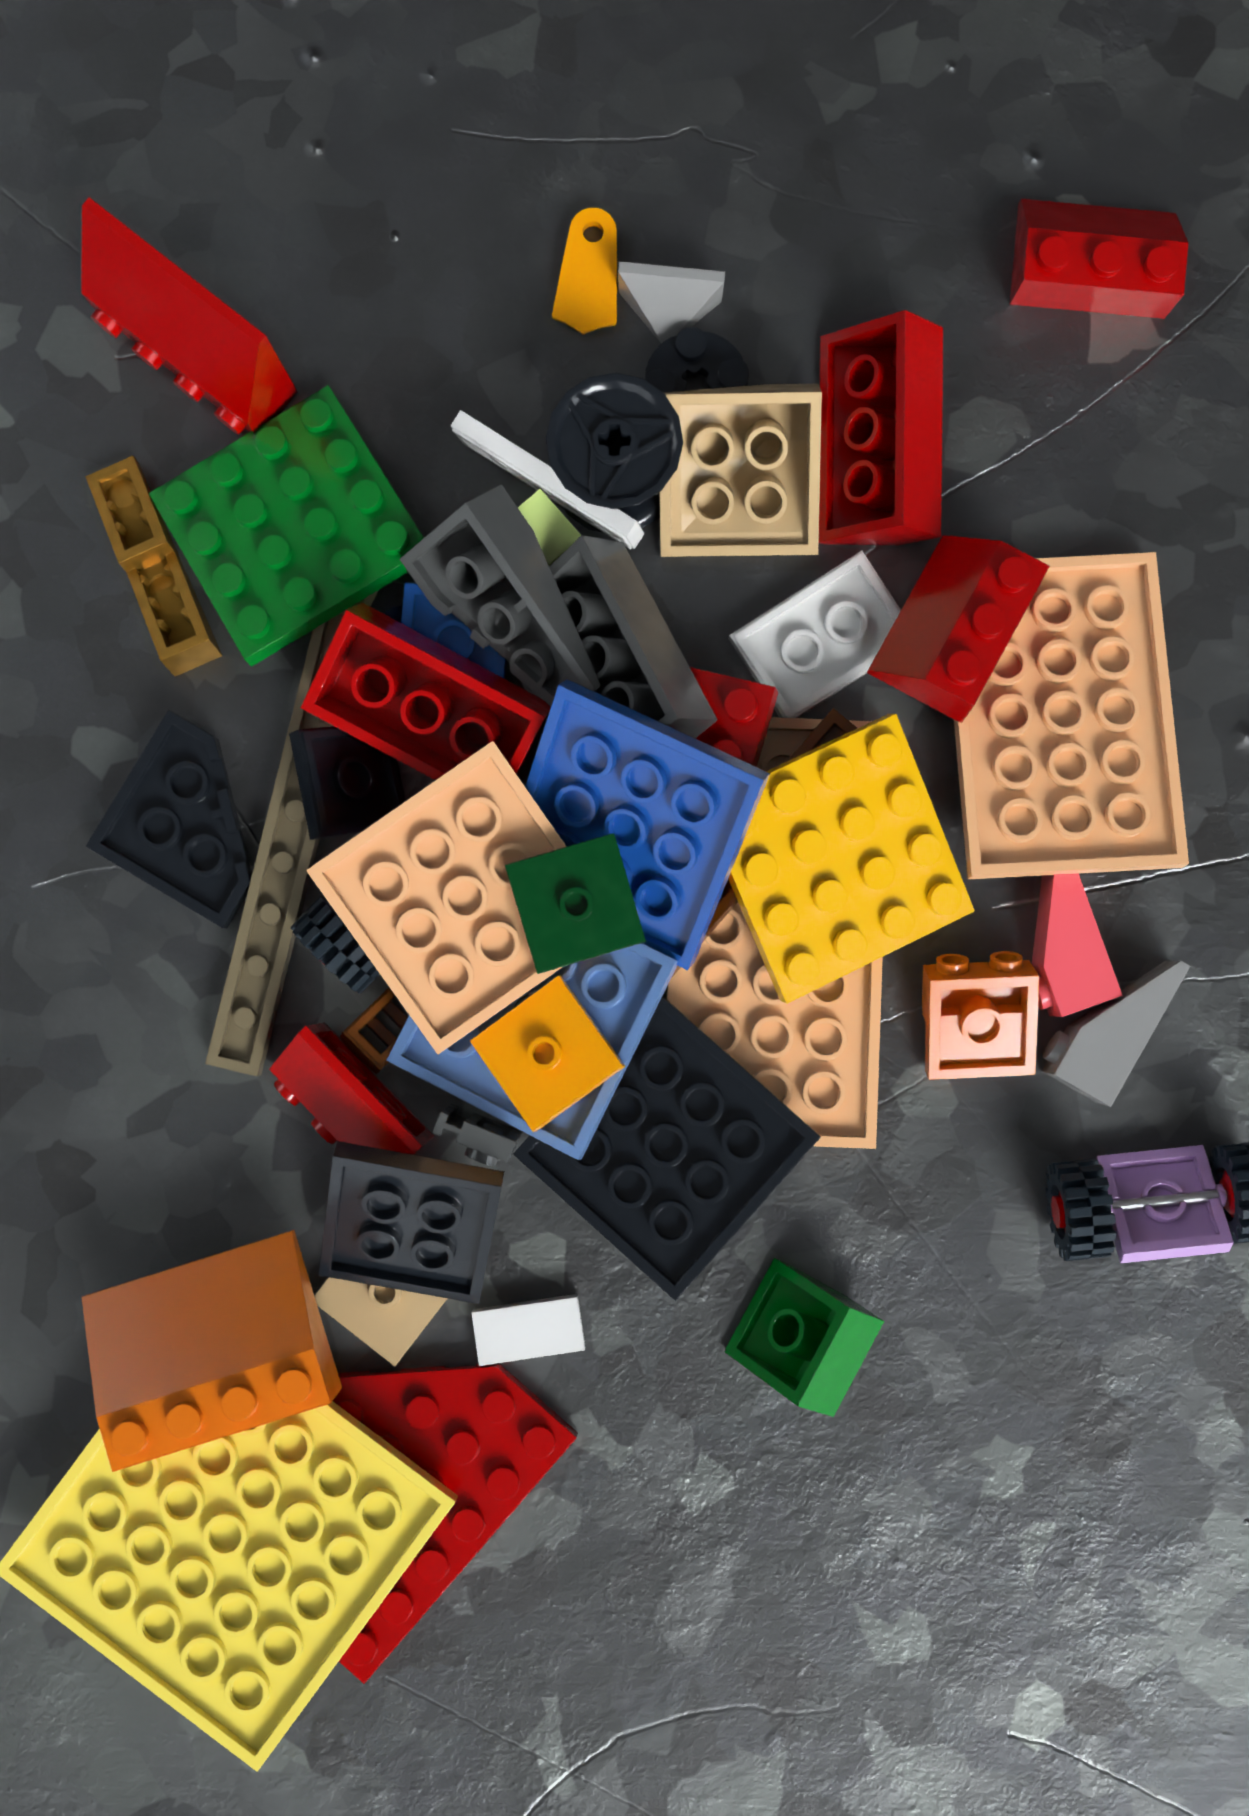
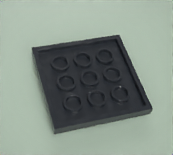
(677, 1153)

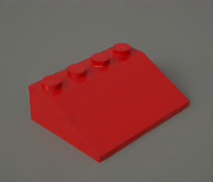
(179, 324)

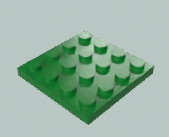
(288, 525)

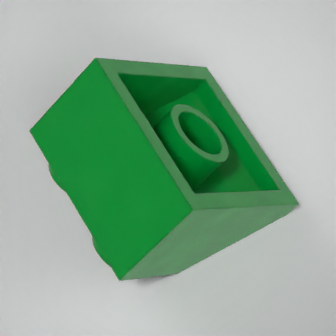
(803, 1338)

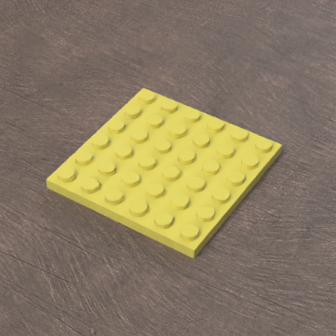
(231, 1564)

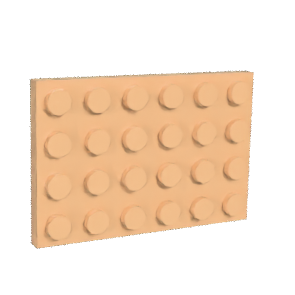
(1076, 732)

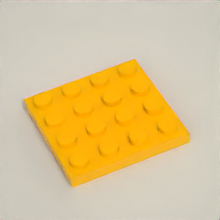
(844, 860)

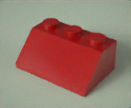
(1098, 259)
(958, 622)
(344, 1094)

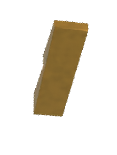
(153, 567)

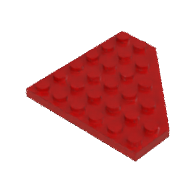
(479, 1439)

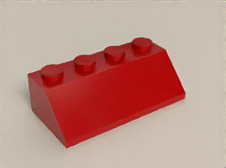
(881, 432)

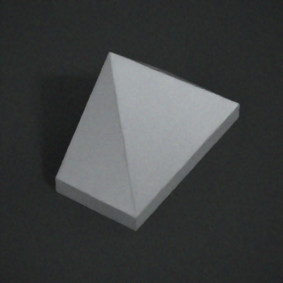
(669, 295)

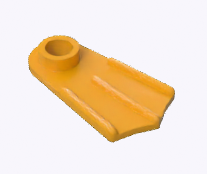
(588, 275)

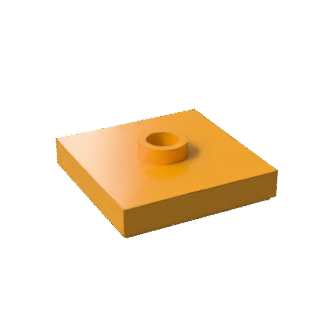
(547, 1053)

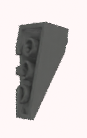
(498, 583)

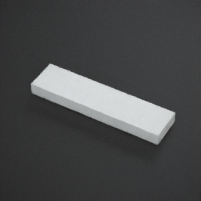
(540, 475)

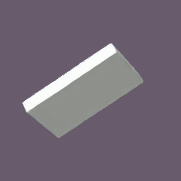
(819, 636)

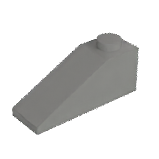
(1107, 1041)

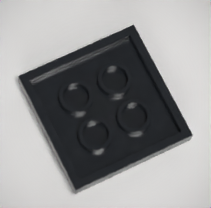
(409, 1222)

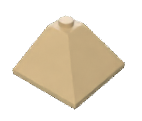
(745, 472)

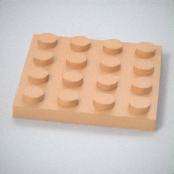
(435, 899)

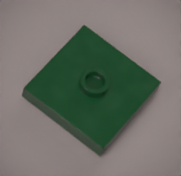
(575, 903)

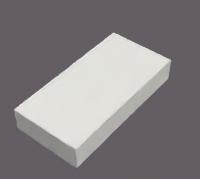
(528, 1329)

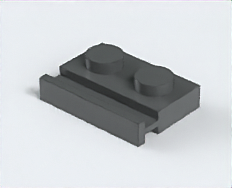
(484, 1138)

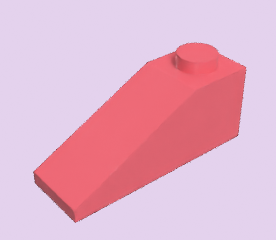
(1070, 950)

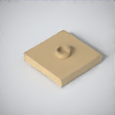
(378, 1315)

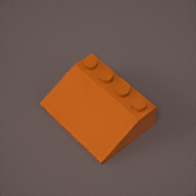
(206, 1350)

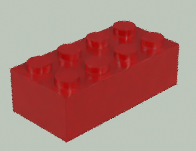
(419, 697)

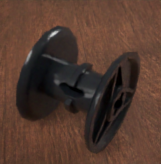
(615, 445)

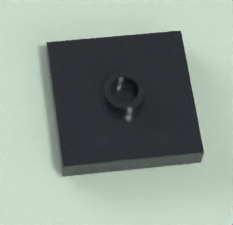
(343, 781)

